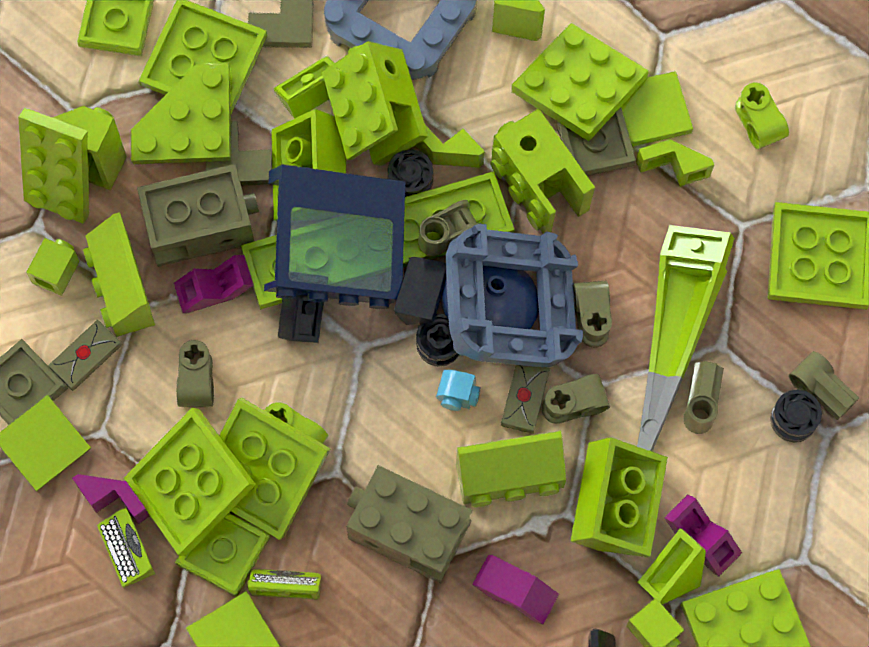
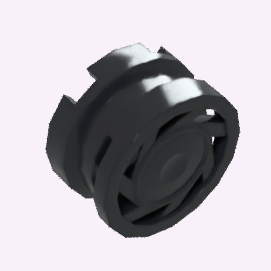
(413, 170)
(435, 342)
(795, 416)

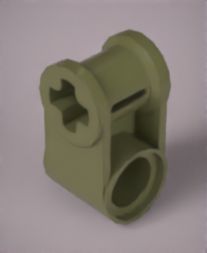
(448, 224)
(593, 307)
(195, 381)
(581, 399)

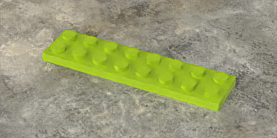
(485, 205)

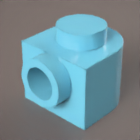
(458, 390)

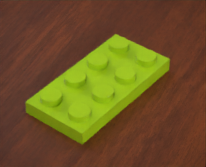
(54, 165)

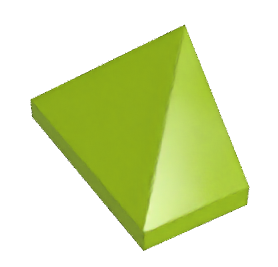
(675, 569)

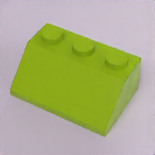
(307, 143)
(105, 146)
(117, 277)
(511, 468)
(619, 498)

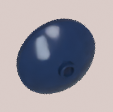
(510, 306)

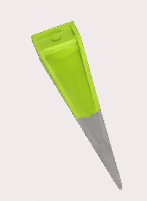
(688, 285)

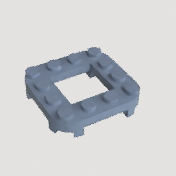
(426, 49)
(475, 335)

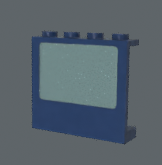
(338, 237)

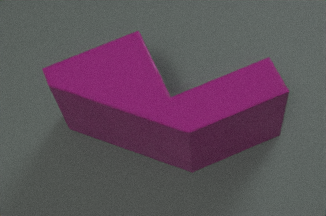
(213, 286)
(103, 491)
(717, 541)
(516, 588)

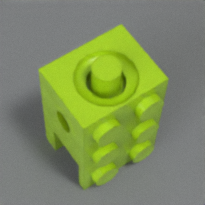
(374, 102)
(537, 168)

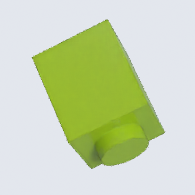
(53, 265)
(655, 626)

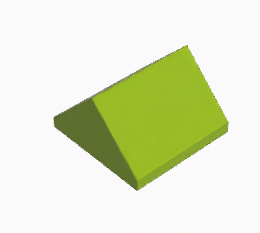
(518, 18)

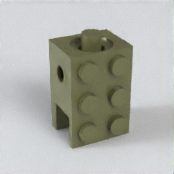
(197, 215)
(407, 523)

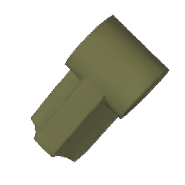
(818, 378)
(703, 395)

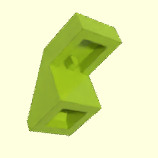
(457, 151)
(686, 163)

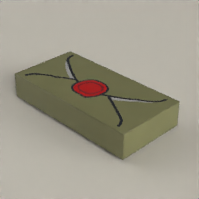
(85, 355)
(525, 398)

